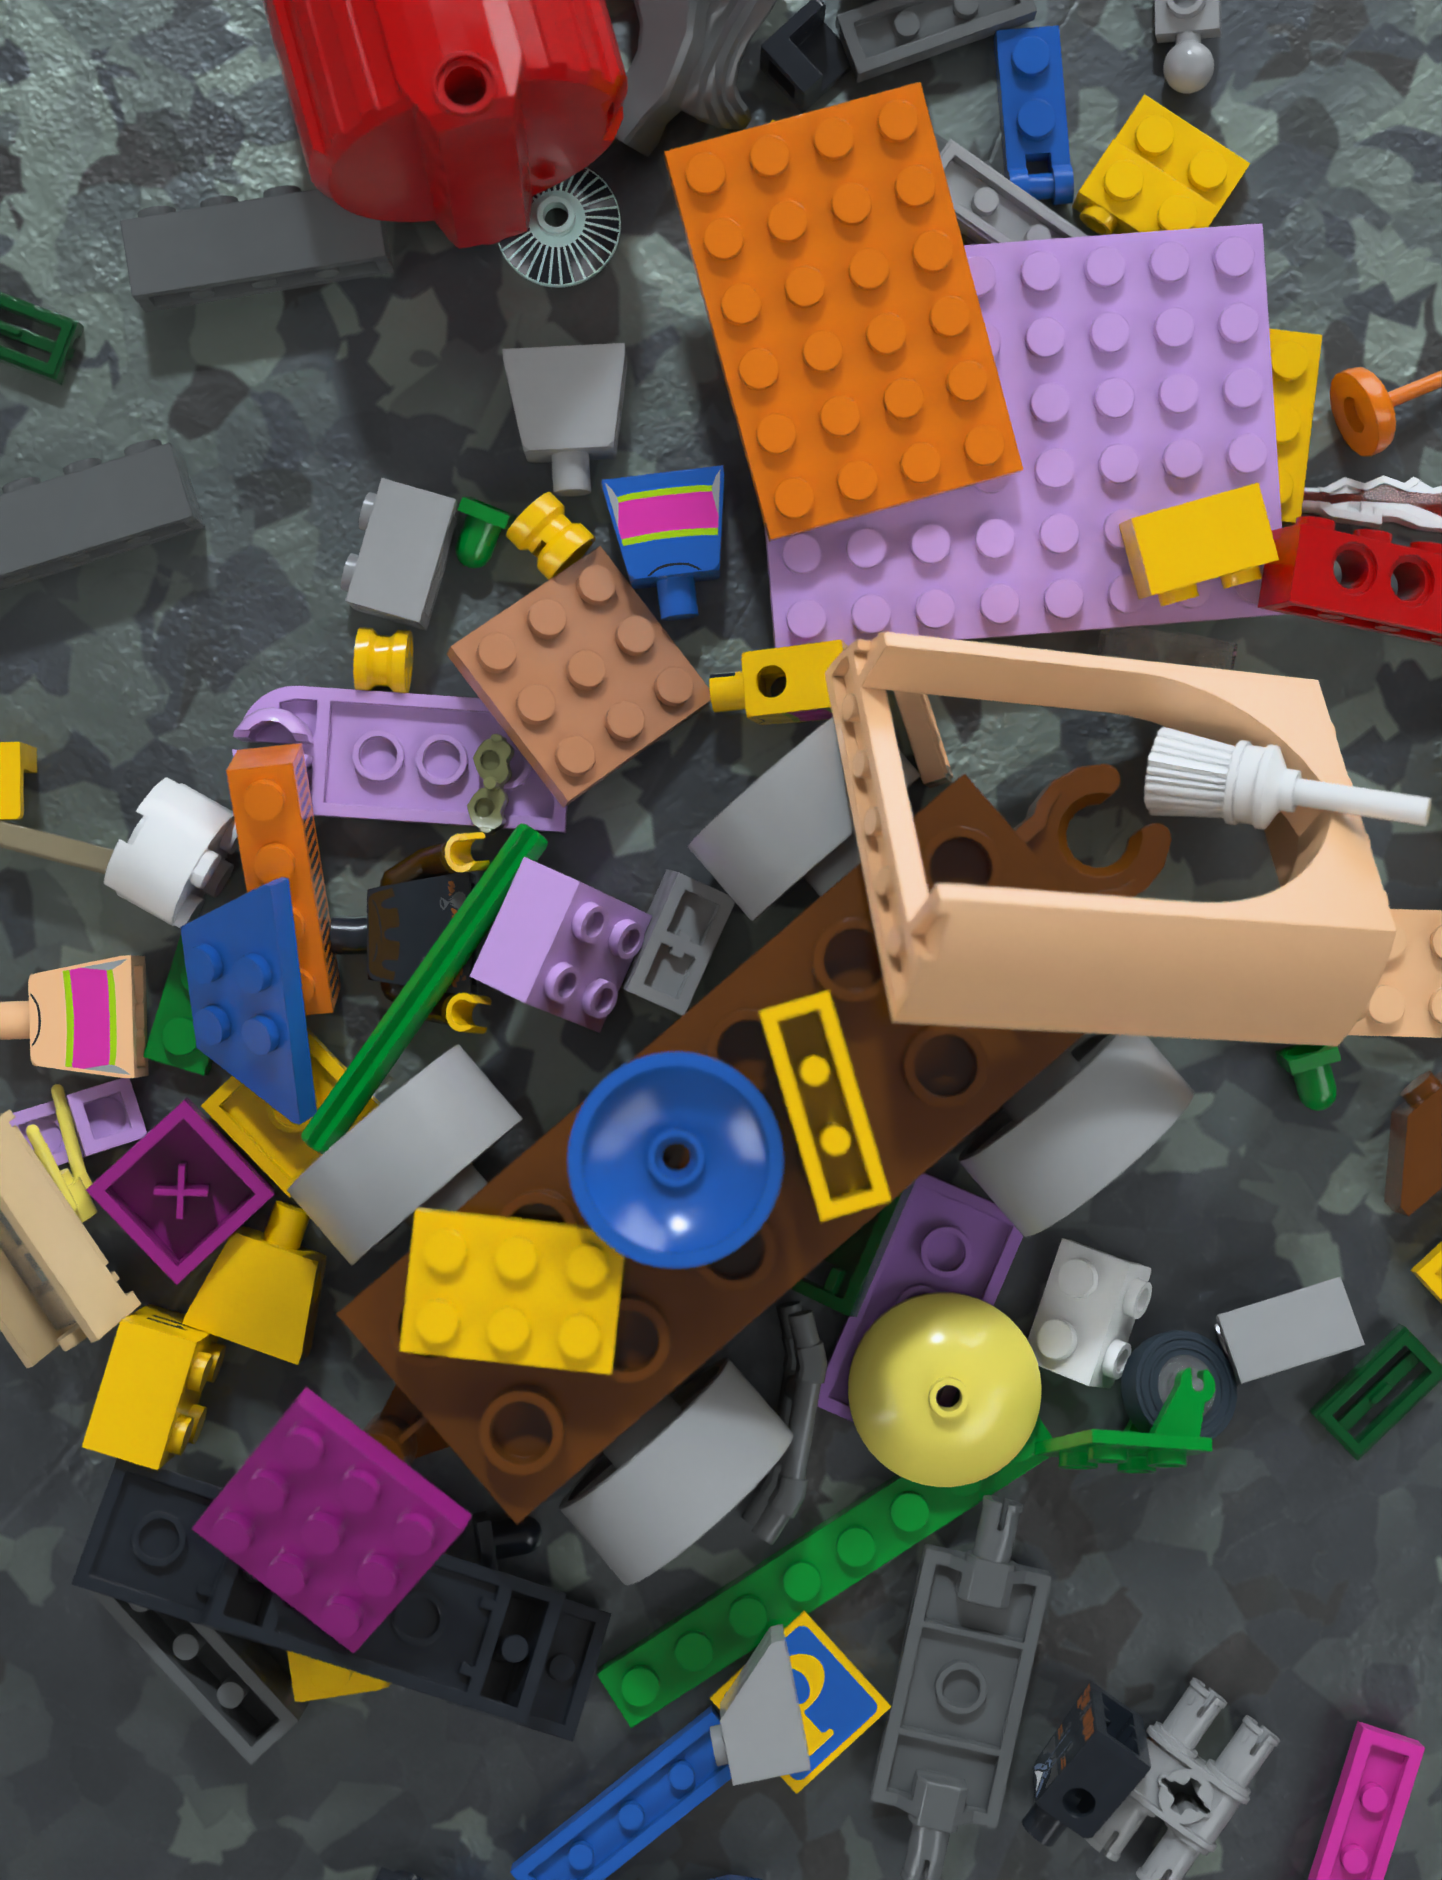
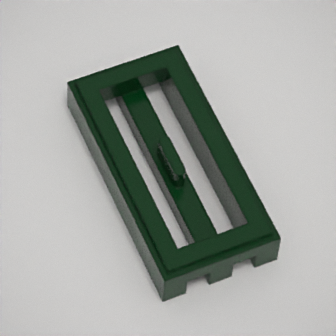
(60, 350)
(1361, 1374)

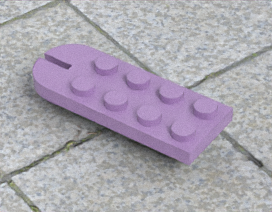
(396, 755)

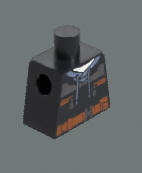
(1087, 1767)

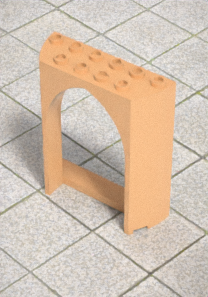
(990, 957)

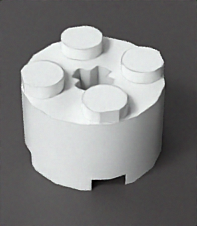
(174, 853)

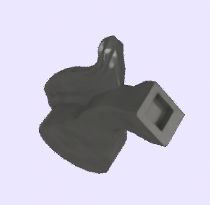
(689, 64)

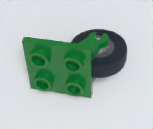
(1176, 1399)

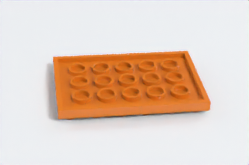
(843, 311)

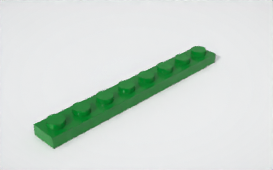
(792, 1581)

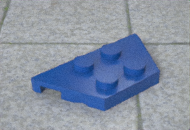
(251, 997)

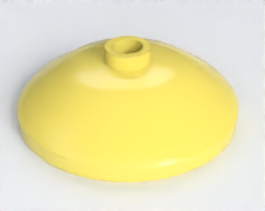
(935, 1344)

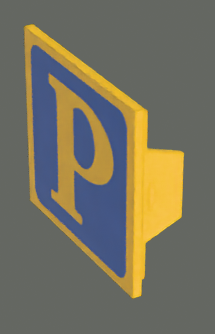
(832, 1696)

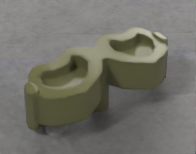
(489, 803)

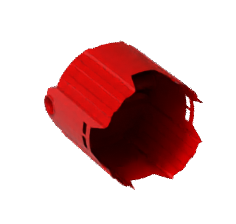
(449, 104)

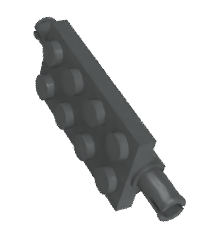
(960, 1687)

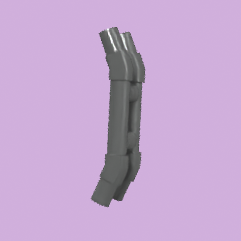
(805, 1368)

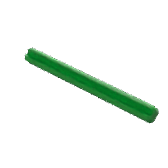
(421, 992)

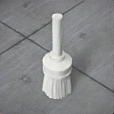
(1253, 784)

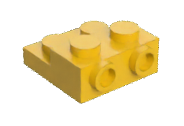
(1158, 176)

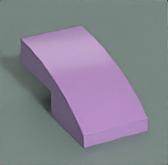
(101, 1116)

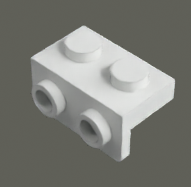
(1089, 1314)

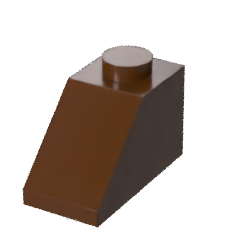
(1415, 1146)

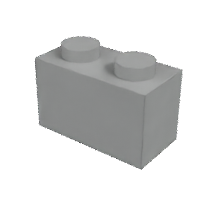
(401, 553)

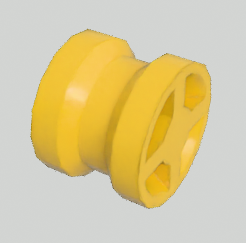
(383, 660)

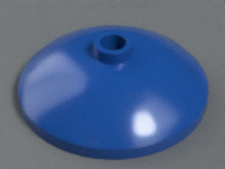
(665, 1212)

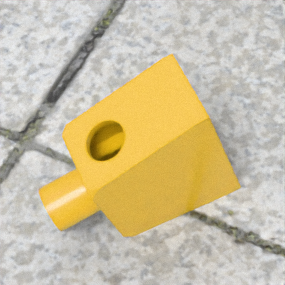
(264, 1288)

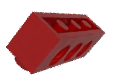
(1306, 586)

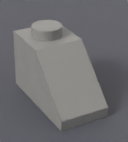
(761, 1717)

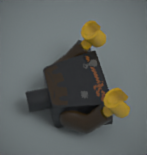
(407, 919)

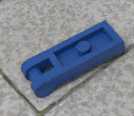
(1034, 111)

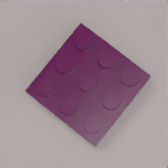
(331, 1521)

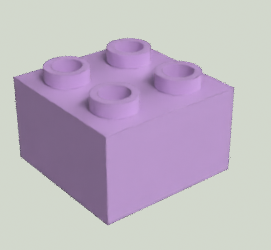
(561, 945)

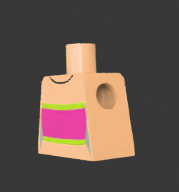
(84, 1018)

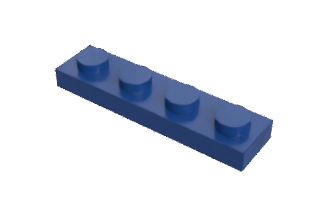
(631, 1809)

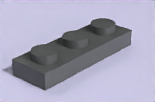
(903, 32)

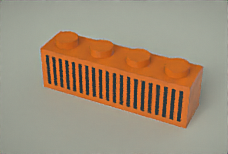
(279, 841)

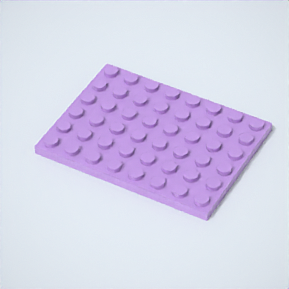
(1128, 390)

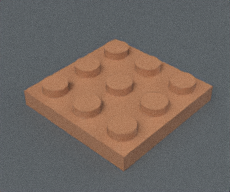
(580, 676)

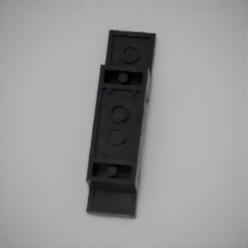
(454, 1636)

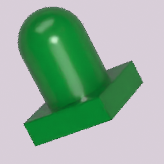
(480, 531)
(1311, 1073)

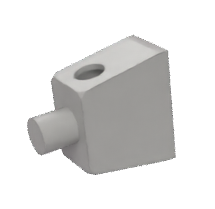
(568, 407)

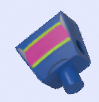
(669, 532)

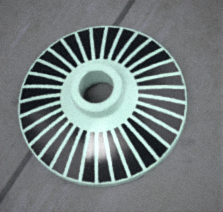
(577, 248)

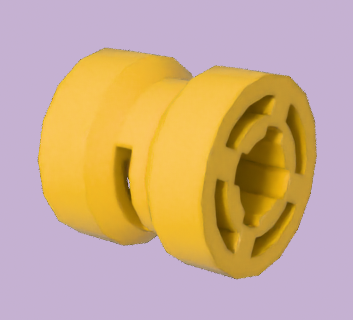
(550, 535)

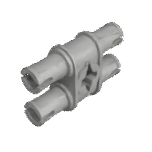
(1219, 1784)

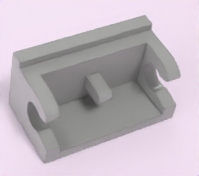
(678, 941)
(1288, 1330)

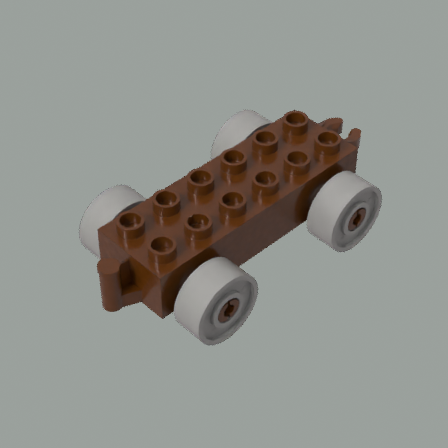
(695, 1454)

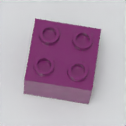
(181, 1190)

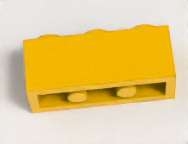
(824, 1105)

